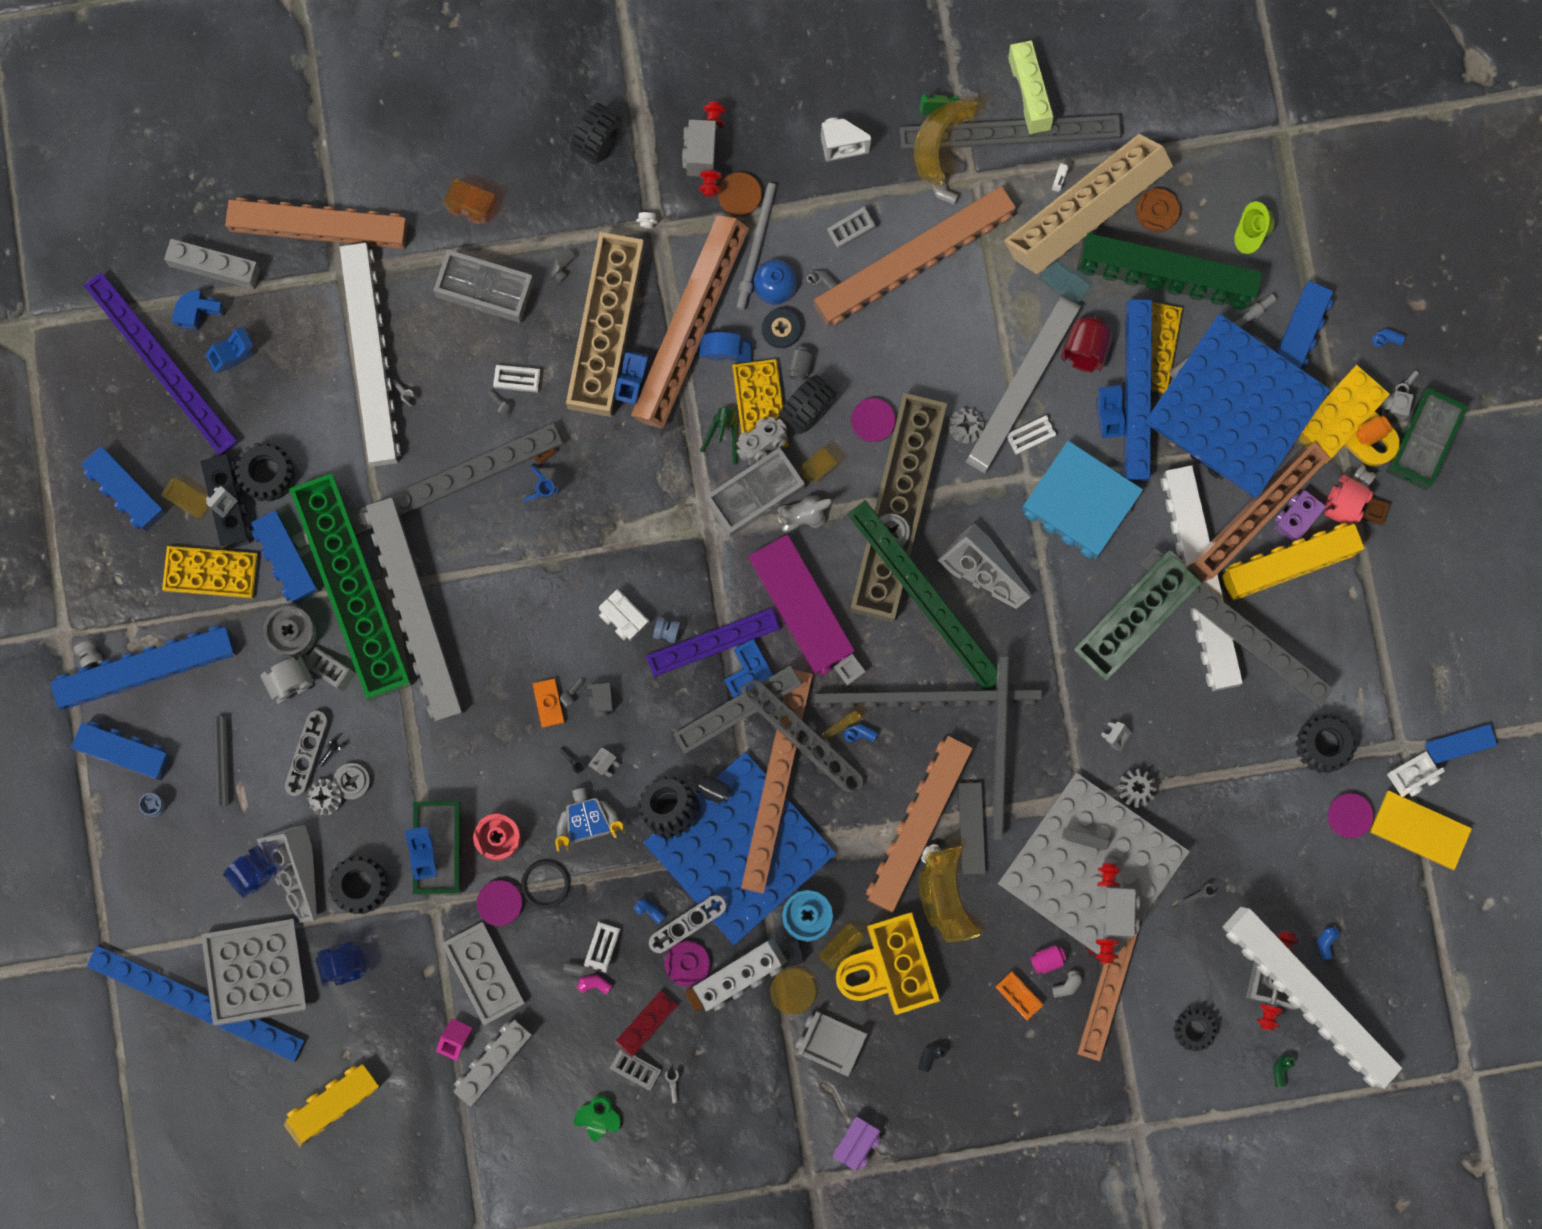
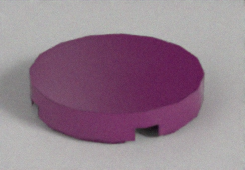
(873, 420)
(1350, 816)
(499, 903)
(687, 963)

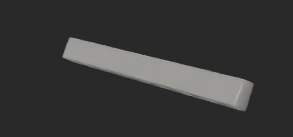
(1023, 384)

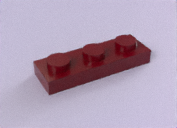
(646, 1024)

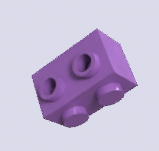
(1299, 516)

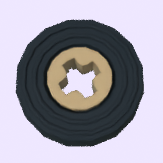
(774, 337)

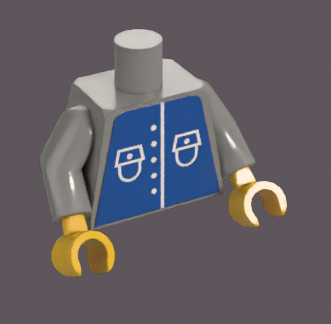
(586, 820)

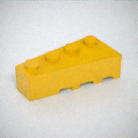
(330, 1105)

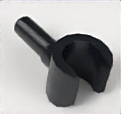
(332, 748)
(572, 760)

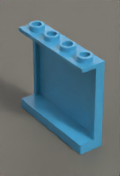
(1081, 500)

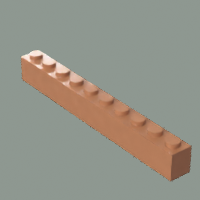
(914, 256)
(689, 321)

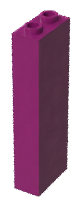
(801, 605)

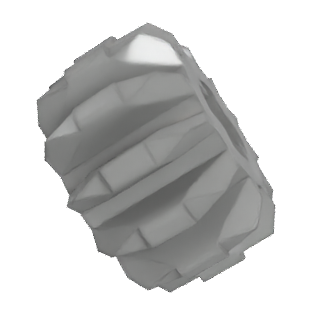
(1138, 780)

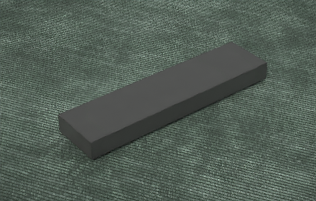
(971, 828)

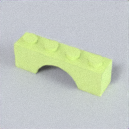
(1035, 99)

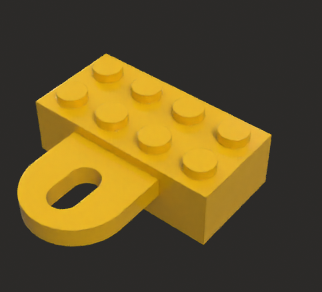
(1341, 413)
(894, 965)

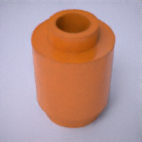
(1373, 431)

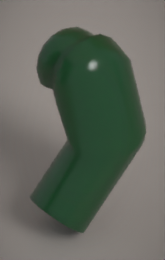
(1279, 1069)

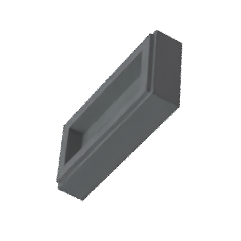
(1085, 839)

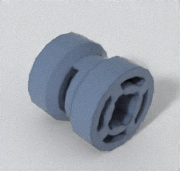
(666, 630)
(149, 802)

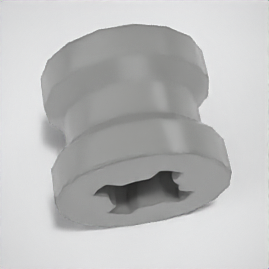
(1363, 476)

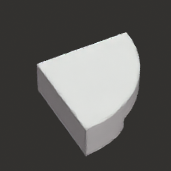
(1061, 173)

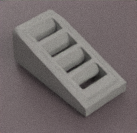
(855, 234)
(340, 677)
(618, 1059)

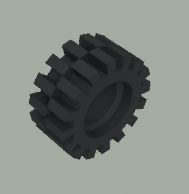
(1209, 1030)

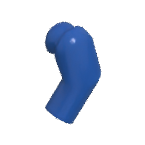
(651, 909)

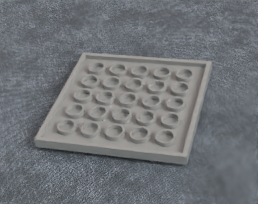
(1063, 876)

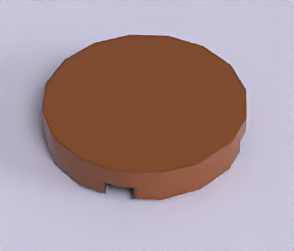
(739, 194)
(1157, 210)

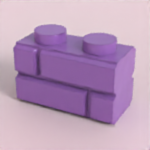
(856, 1144)

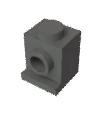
(601, 699)

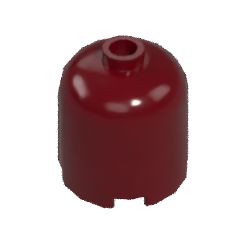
(1088, 344)

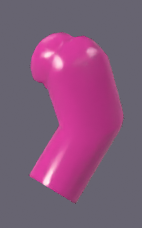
(593, 981)

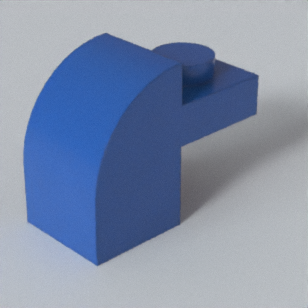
(191, 305)
(724, 346)
(230, 352)
(631, 377)
(1110, 412)
(421, 853)

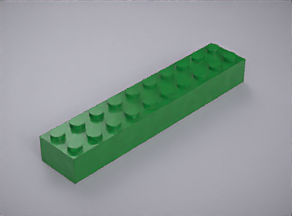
(350, 587)

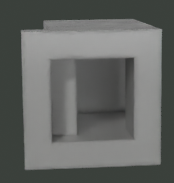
(1397, 406)

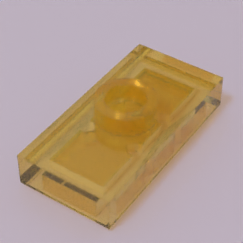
(185, 498)
(840, 946)

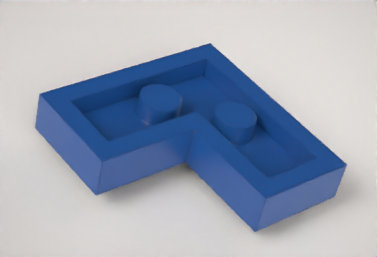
(753, 668)

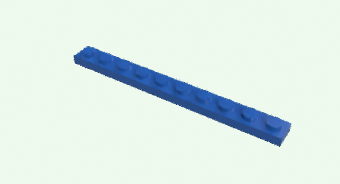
(191, 1002)

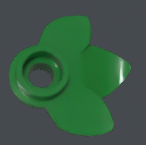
(597, 1121)

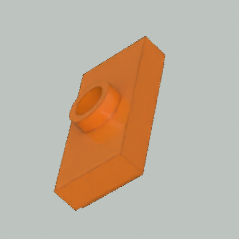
(548, 703)
(1019, 996)

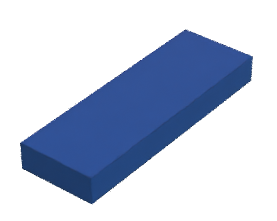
(1461, 744)

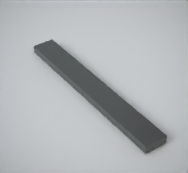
(1000, 747)

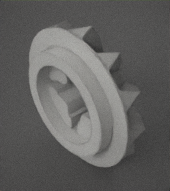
(959, 433)
(902, 531)
(352, 770)
(330, 789)

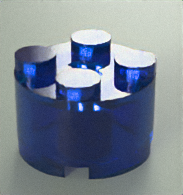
(250, 871)
(341, 964)

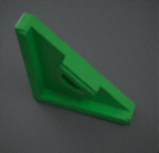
(929, 105)

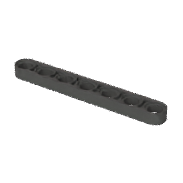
(791, 734)

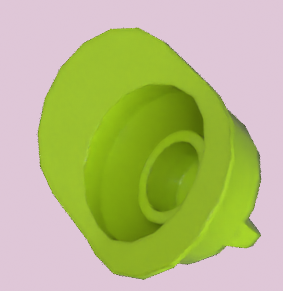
(1253, 227)

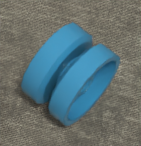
(820, 913)

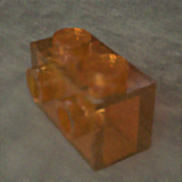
(469, 201)

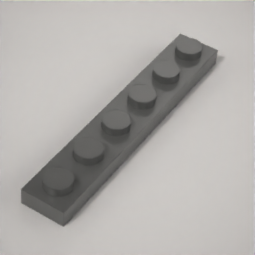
(734, 711)

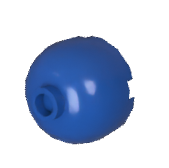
(775, 282)

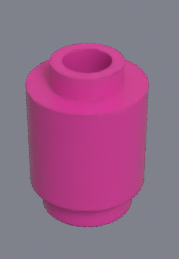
(1048, 959)

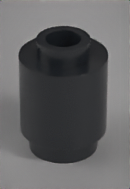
(714, 790)

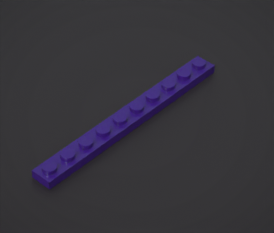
(160, 364)

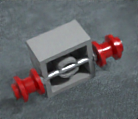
(700, 150)
(1119, 913)
(1262, 990)

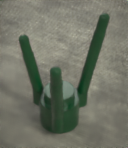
(725, 420)

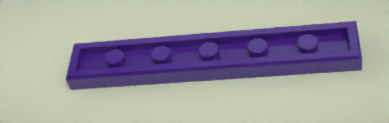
(713, 642)

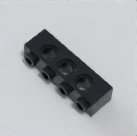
(212, 470)

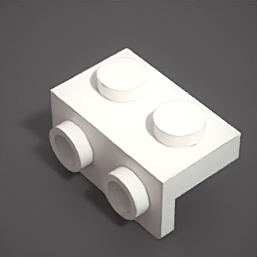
(1414, 774)

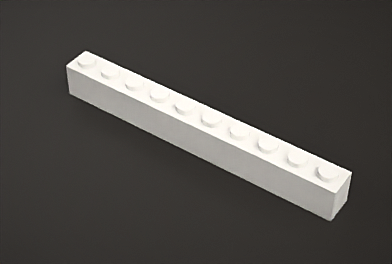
(368, 354)
(1192, 538)
(1311, 997)

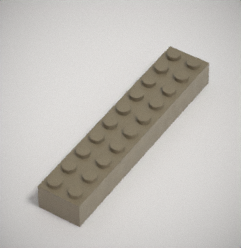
(900, 494)

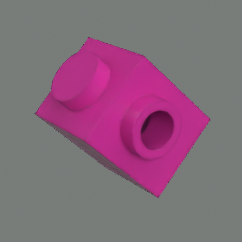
(456, 1035)

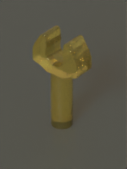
(842, 724)

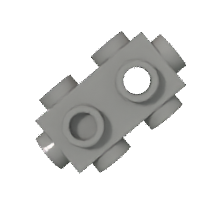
(762, 440)

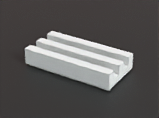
(519, 387)
(1048, 427)
(596, 964)

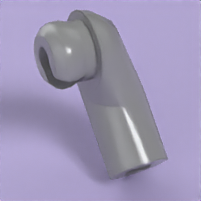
(943, 193)
(1070, 987)

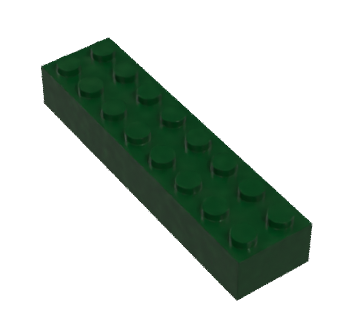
(1168, 271)

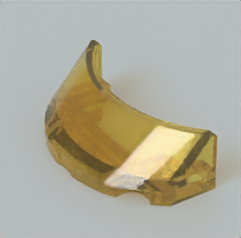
(930, 134)
(941, 897)

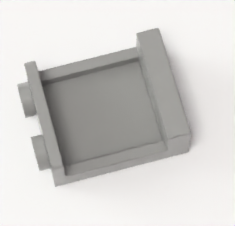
(830, 1043)

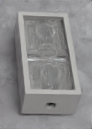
(483, 286)
(754, 492)

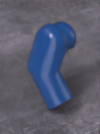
(1386, 336)
(858, 731)
(1325, 941)

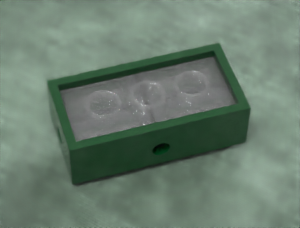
(1427, 439)
(445, 825)

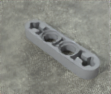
(309, 754)
(689, 925)

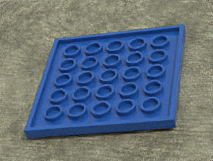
(1237, 406)
(716, 851)

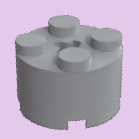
(286, 679)

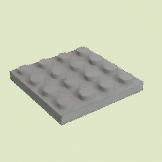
(253, 972)

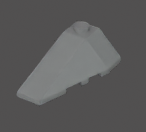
(981, 562)
(293, 858)

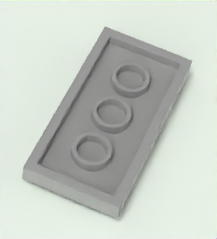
(483, 973)

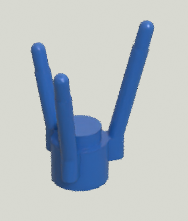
(543, 486)

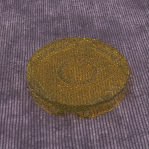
(792, 991)

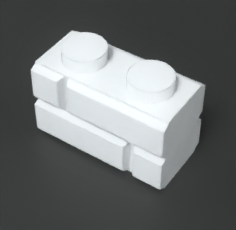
(623, 616)

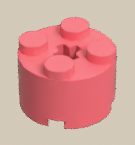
(1346, 501)
(509, 843)

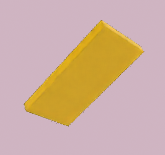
(1164, 332)
(757, 393)
(210, 572)
(1420, 830)

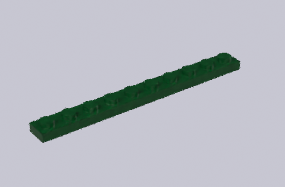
(924, 594)

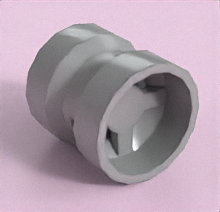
(88, 654)

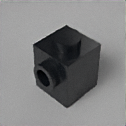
(792, 954)

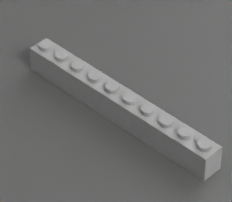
(414, 609)

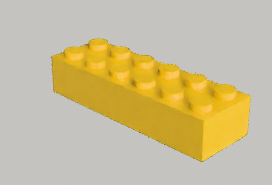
(1293, 562)

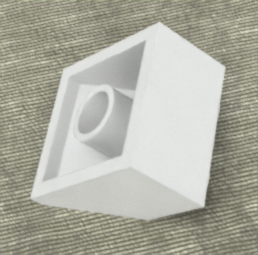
(843, 139)

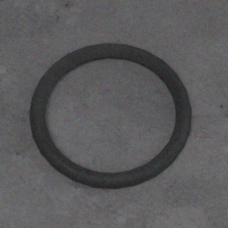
(539, 863)

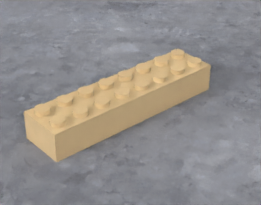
(1088, 203)
(605, 324)

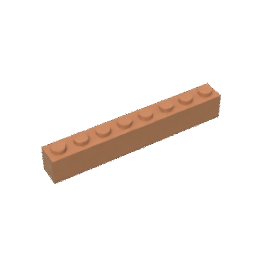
(316, 224)
(1258, 511)
(919, 824)

